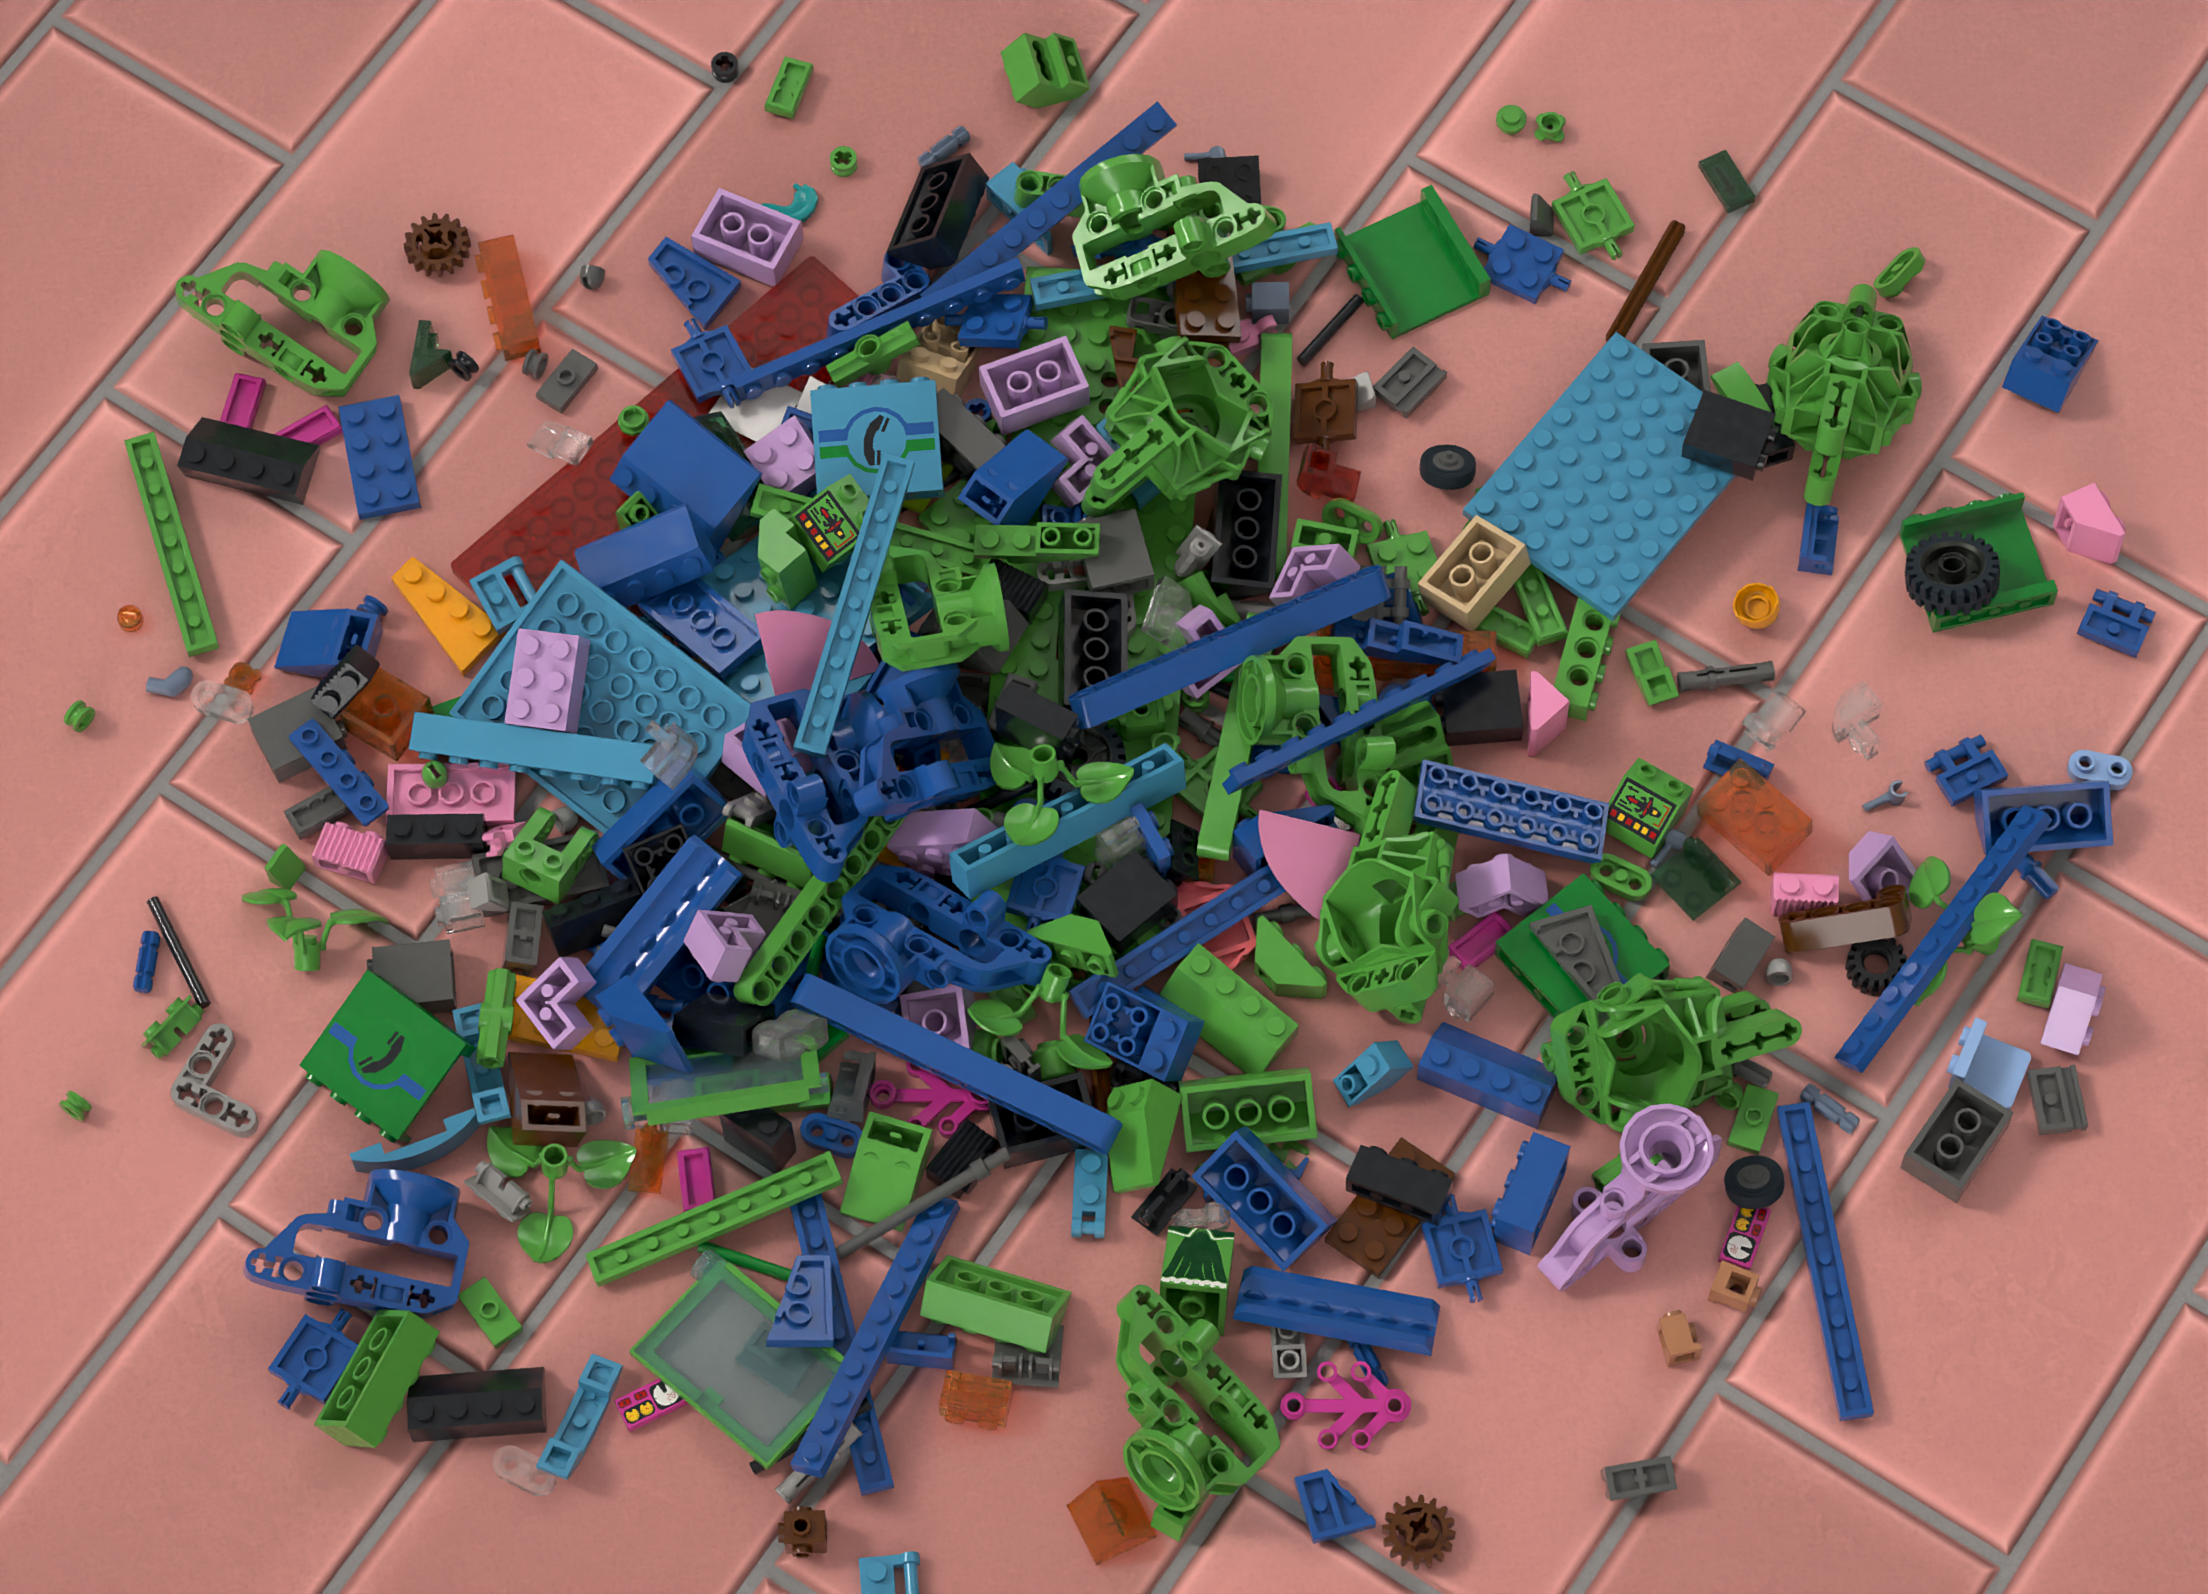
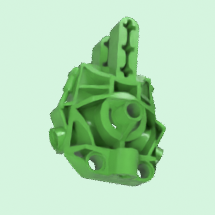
(1846, 360)
(1174, 446)
(1391, 908)
(1686, 1050)

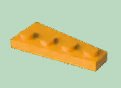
(452, 619)

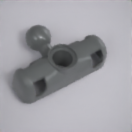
(1157, 315)

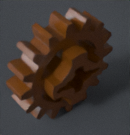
(437, 245)
(1429, 1539)

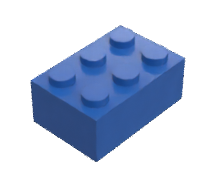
(1529, 1192)

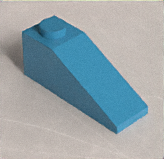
(1001, 194)

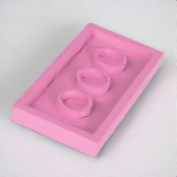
(467, 791)

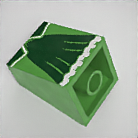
(1198, 1274)

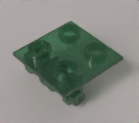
(1695, 878)

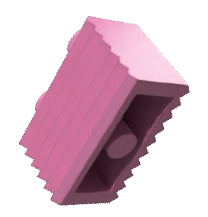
(350, 852)
(1802, 892)

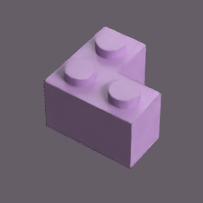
(1085, 452)
(1311, 568)
(1194, 626)
(1500, 885)
(723, 943)
(552, 1002)
(2074, 1003)

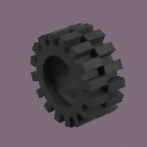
(1868, 980)

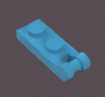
(1089, 1193)

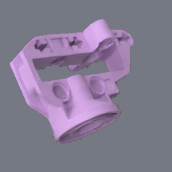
(1635, 1194)

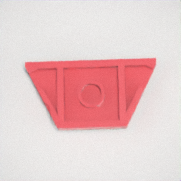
(1229, 946)

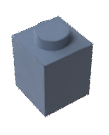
(1269, 299)

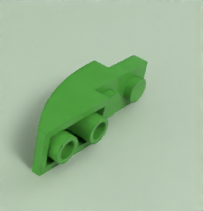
(1037, 543)

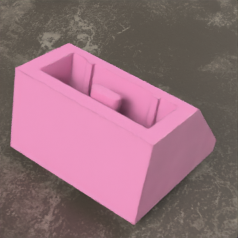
(2089, 525)

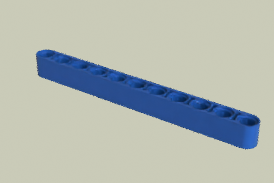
(1229, 646)
(957, 1064)

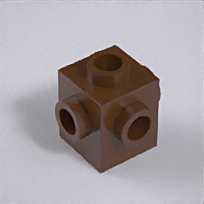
(803, 1531)

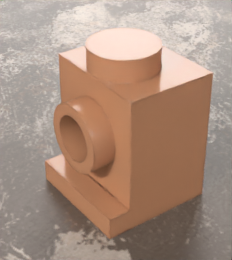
(1730, 1277)
(1678, 1338)

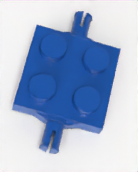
(1523, 264)
(997, 322)
(710, 362)
(1046, 891)
(1462, 1249)
(313, 1358)

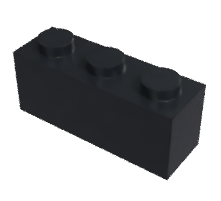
(435, 836)
(581, 921)
(1399, 1184)

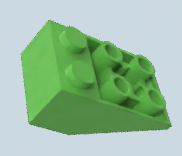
(886, 1168)

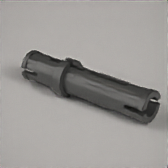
(1717, 677)

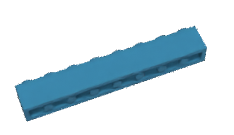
(531, 748)
(997, 859)

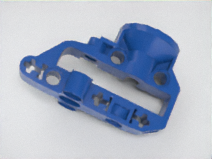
(919, 709)
(801, 798)
(883, 952)
(408, 1210)

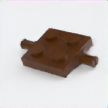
(1325, 409)

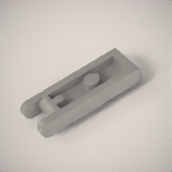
(751, 808)

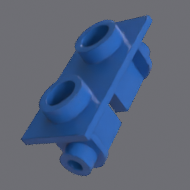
(1724, 756)

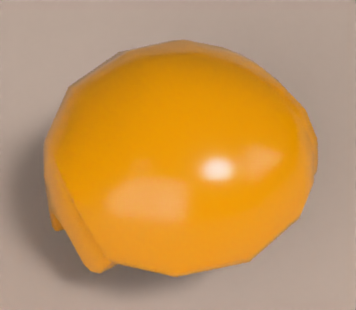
(1756, 605)

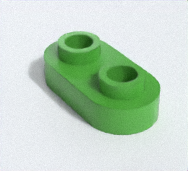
(1899, 272)
(1353, 518)
(1622, 876)

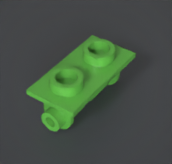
(180, 1016)

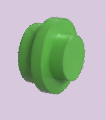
(1511, 119)
(633, 420)

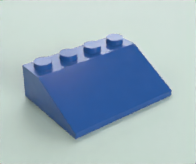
(686, 463)

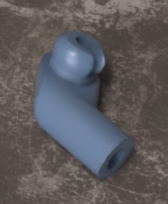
(172, 685)

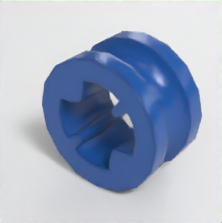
(979, 404)
(374, 606)

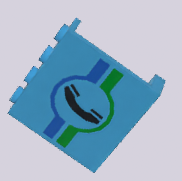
(865, 421)

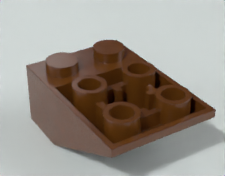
(545, 1100)

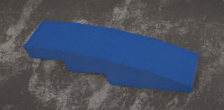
(1402, 642)

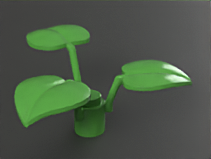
(1016, 765)
(1992, 915)
(306, 946)
(1002, 1021)
(604, 1167)

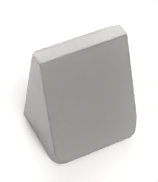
(1366, 393)
(488, 893)

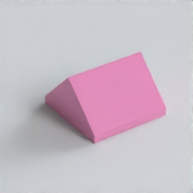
(1545, 713)

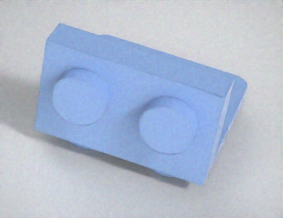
(1989, 1064)

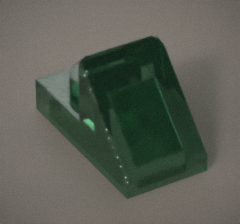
(427, 360)

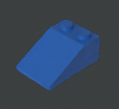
(1246, 837)
(640, 1025)

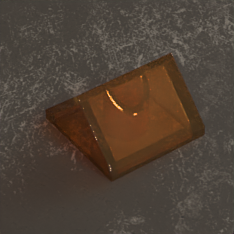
(1110, 1518)

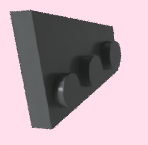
(1578, 948)

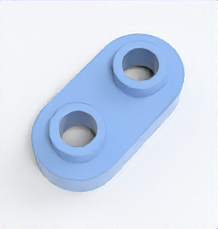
(2099, 768)

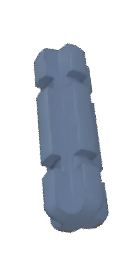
(945, 147)
(1830, 1108)

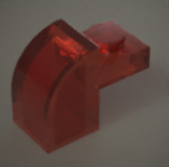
(1321, 476)

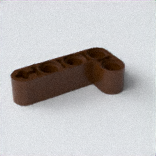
(1848, 923)

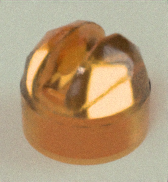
(127, 622)

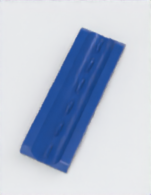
(1511, 812)
(657, 924)
(1337, 1310)

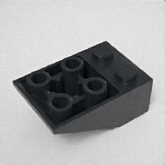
(653, 854)

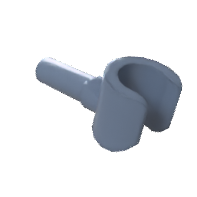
(1214, 152)
(1890, 796)
(1673, 840)

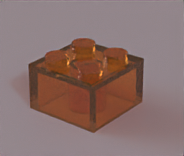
(385, 713)

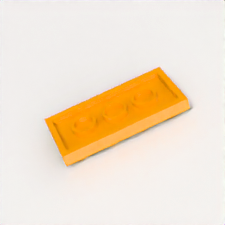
(595, 1044)

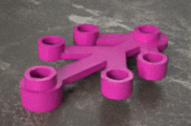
(938, 1096)
(1352, 1405)

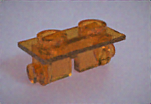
(649, 1162)

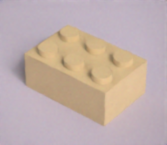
(1474, 573)

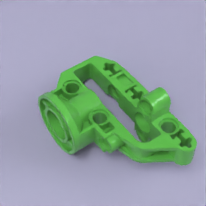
(1125, 198)
(338, 298)
(965, 608)
(1276, 701)
(1174, 1457)

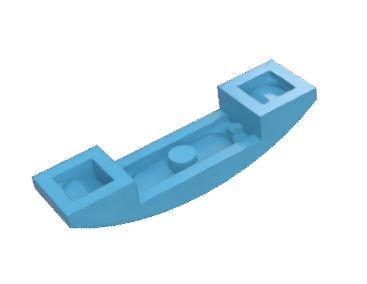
(485, 1084)
(420, 1153)
(582, 1417)

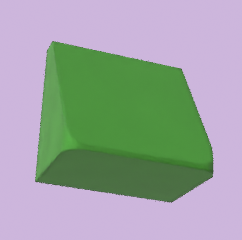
(284, 868)

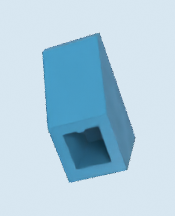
(1373, 1072)

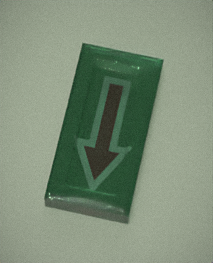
(1726, 181)

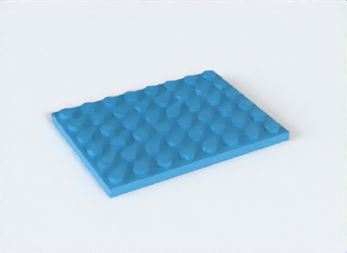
(1604, 479)
(628, 683)

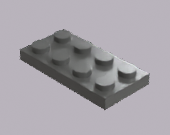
(589, 878)

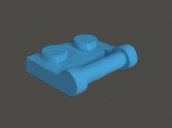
(497, 596)
(878, 1573)

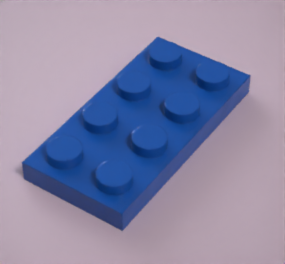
(379, 457)
(704, 625)

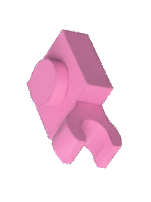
(1252, 335)
(501, 837)

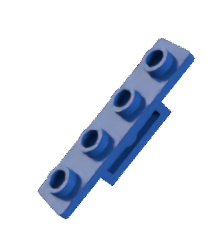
(339, 772)

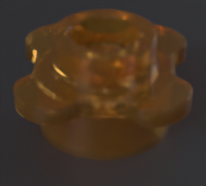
(243, 670)

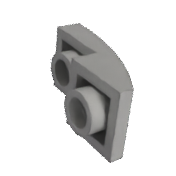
(1288, 1354)

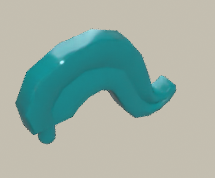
(803, 205)

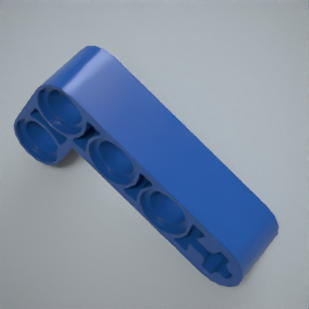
(901, 285)

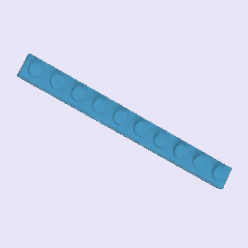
(1280, 249)
(854, 606)

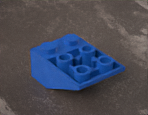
(2049, 363)
(1014, 481)
(322, 638)
(1144, 1032)

